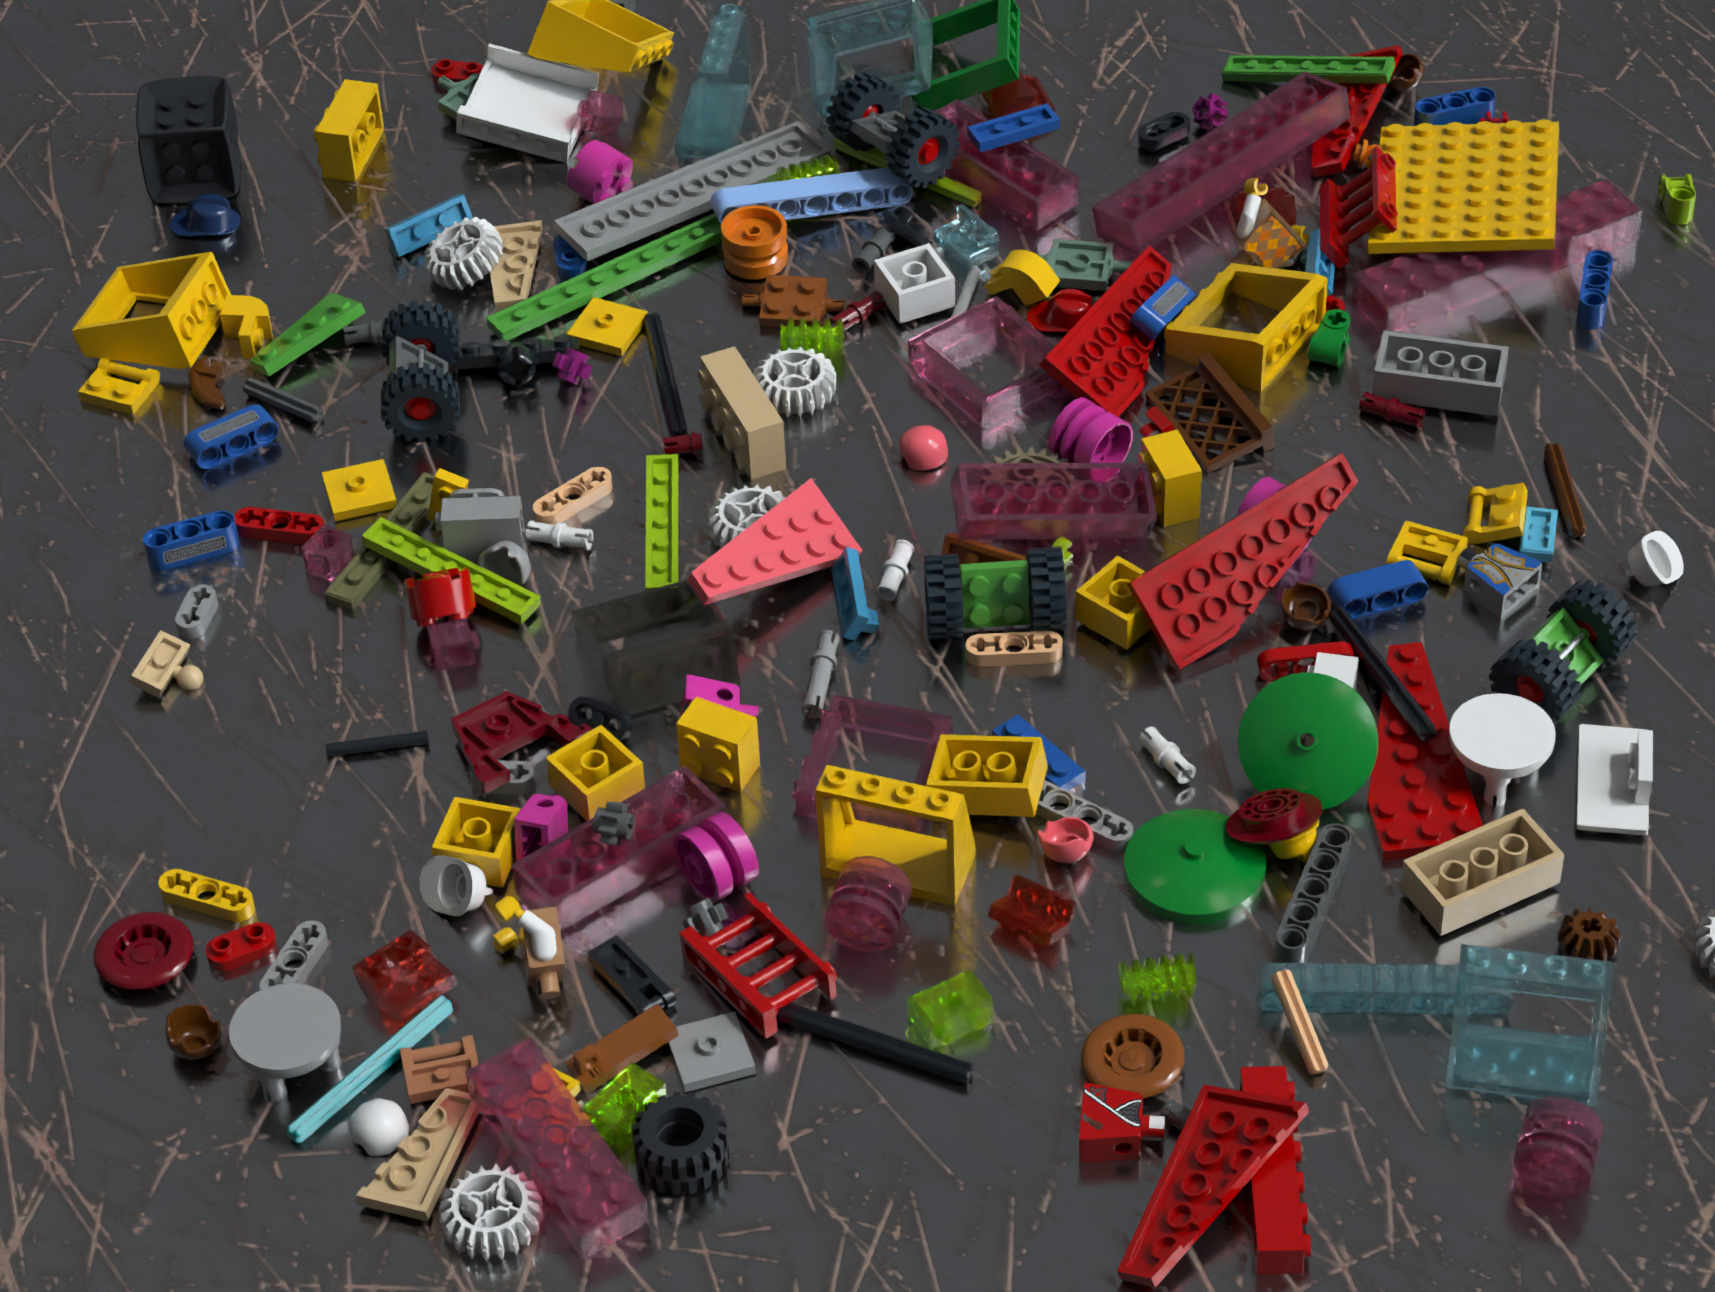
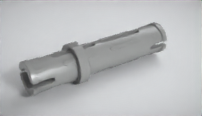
(822, 664)

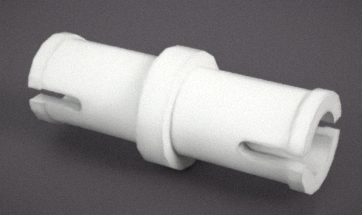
(559, 535)
(894, 570)
(1167, 755)

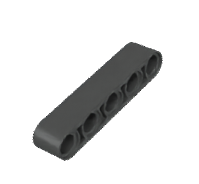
(1313, 895)

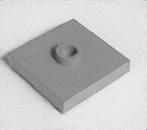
(711, 1052)

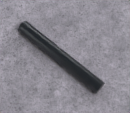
(377, 743)

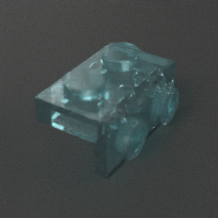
(968, 238)

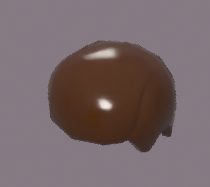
(1406, 74)
(1305, 606)
(192, 1032)

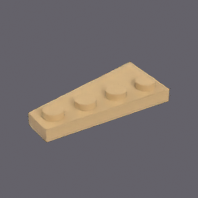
(515, 271)
(424, 1160)

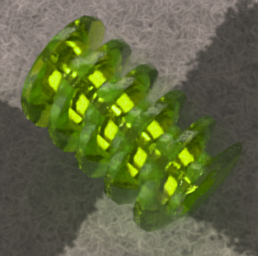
(825, 166)
(813, 336)
(1157, 979)

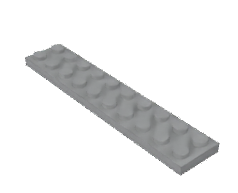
(685, 191)

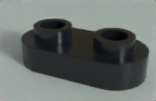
(1163, 130)
(602, 714)

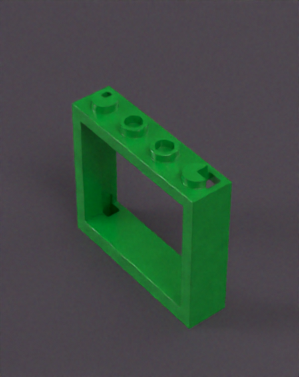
(986, 74)

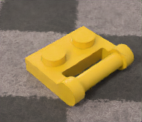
(118, 393)
(1505, 516)
(1429, 545)

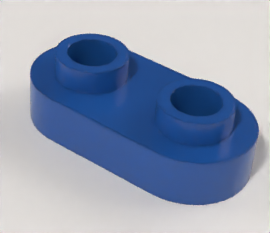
(568, 260)

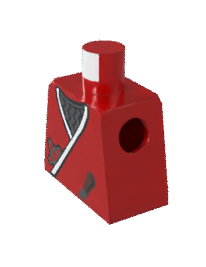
(1114, 1124)

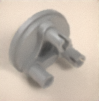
(286, 1035)

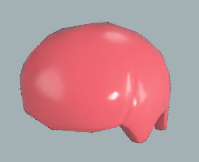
(923, 447)
(1066, 839)

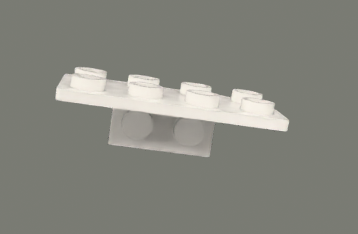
(1614, 779)

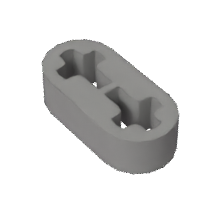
(202, 613)
(515, 786)

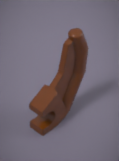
(203, 383)

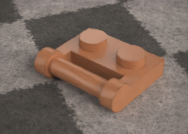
(438, 1067)

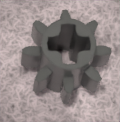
(613, 823)
(705, 917)

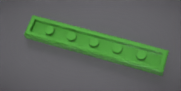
(1285, 68)

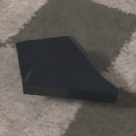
(901, 225)

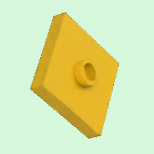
(608, 326)
(359, 490)

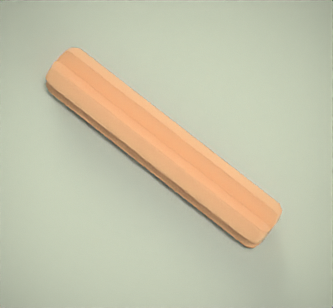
(1299, 1022)

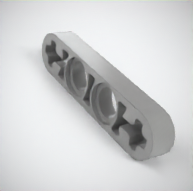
(1082, 808)

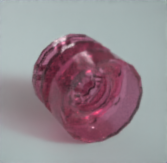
(868, 904)
(1558, 1147)

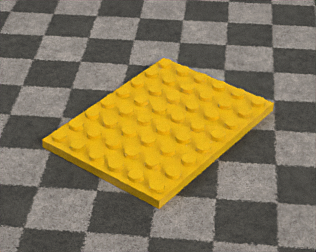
(1471, 187)

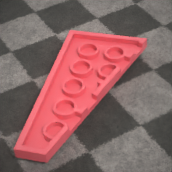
(785, 543)

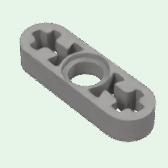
(296, 949)

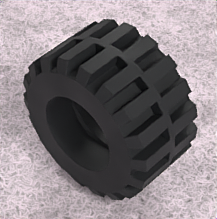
(684, 1166)

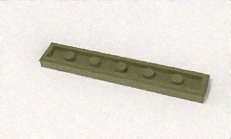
(369, 565)

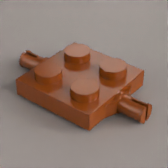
(793, 298)

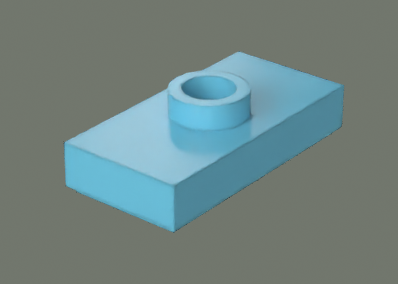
(1539, 533)

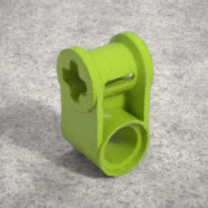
(1677, 198)

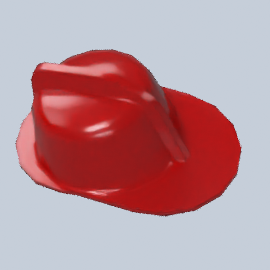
(1060, 311)

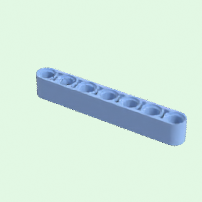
(818, 194)

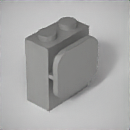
(478, 519)

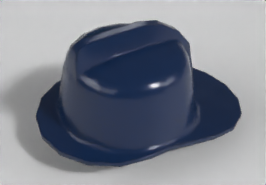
(206, 216)

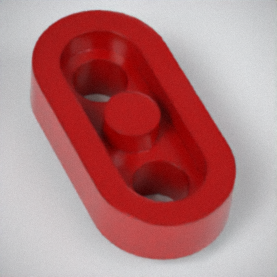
(454, 70)
(241, 946)

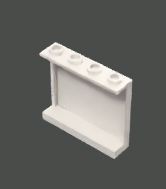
(526, 103)

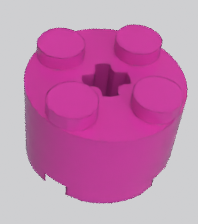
(600, 172)

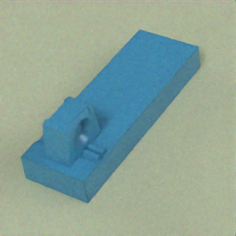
(424, 226)
(1317, 261)
(851, 596)

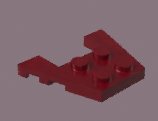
(503, 726)

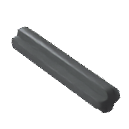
(282, 400)

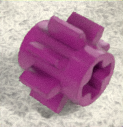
(1210, 111)
(572, 366)

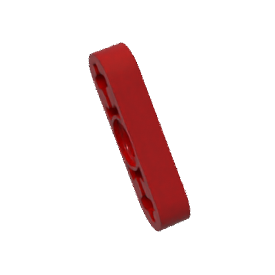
(258, 524)
(1294, 654)

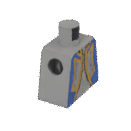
(1499, 577)

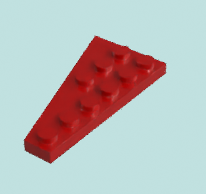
(1335, 148)
(1211, 1162)

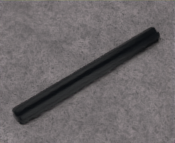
(665, 375)
(1383, 674)
(876, 1042)

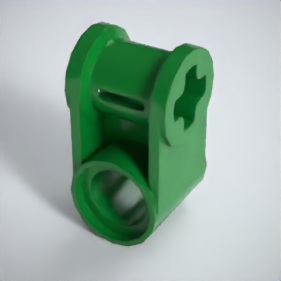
(1330, 339)

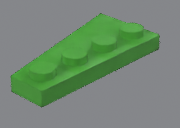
(311, 329)

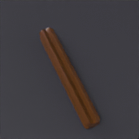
(1565, 490)

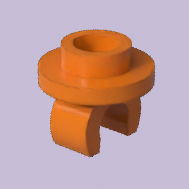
(1362, 153)

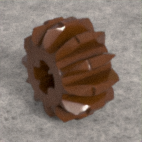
(1589, 935)

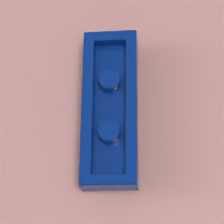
(1013, 127)
(1061, 769)

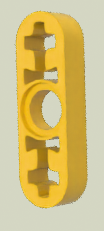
(197, 884)

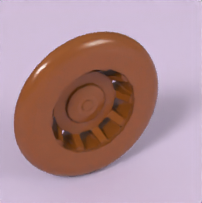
(1133, 1062)

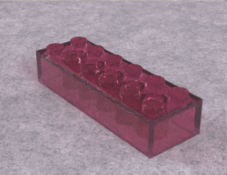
(1013, 174)
(1052, 501)
(586, 875)
(557, 1147)

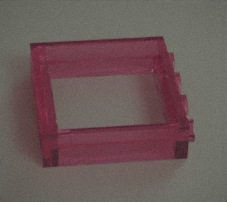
(982, 408)
(874, 718)

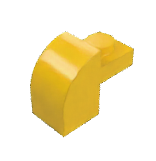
(1026, 274)
(248, 320)

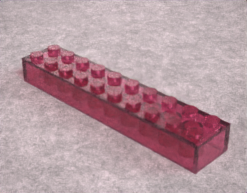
(1221, 162)
(1436, 283)

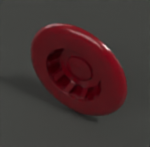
(1273, 816)
(145, 958)

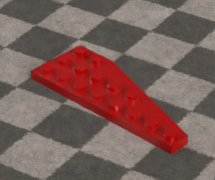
(1105, 352)
(1218, 580)
(1417, 786)

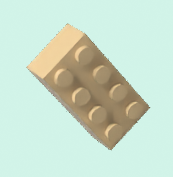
(742, 413)
(1482, 871)

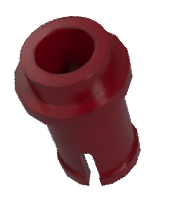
(683, 444)

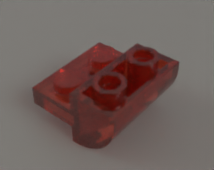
(1016, 96)
(403, 976)

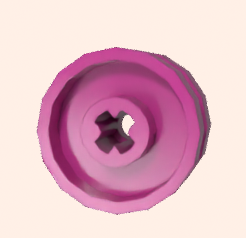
(716, 856)

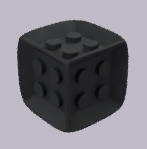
(188, 138)

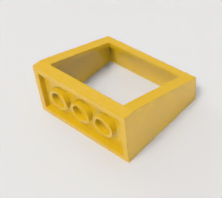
(598, 36)
(174, 337)
(1251, 357)
(931, 863)

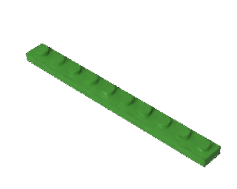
(605, 278)

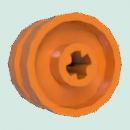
(754, 242)

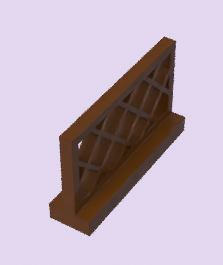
(1234, 404)

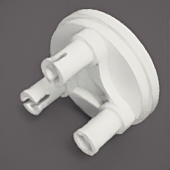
(1501, 739)

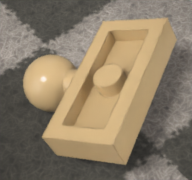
(162, 663)

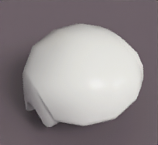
(378, 1126)

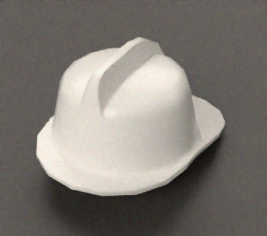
(1655, 560)
(452, 885)

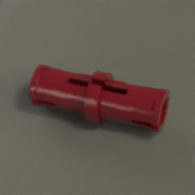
(858, 311)
(1392, 410)

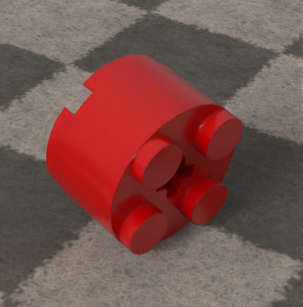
(440, 595)

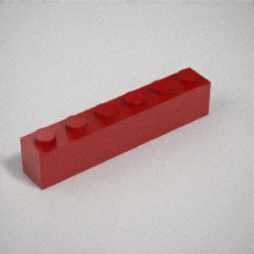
(1276, 1187)

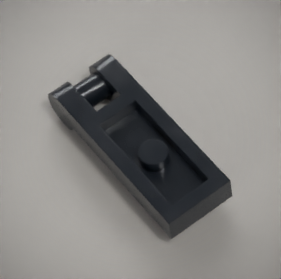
(630, 975)

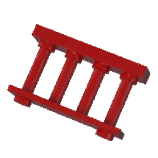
(1337, 204)
(742, 990)

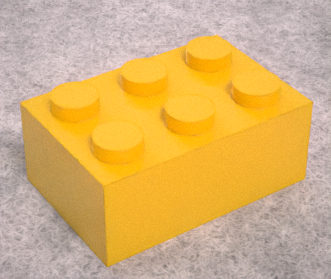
(349, 130)
(992, 772)

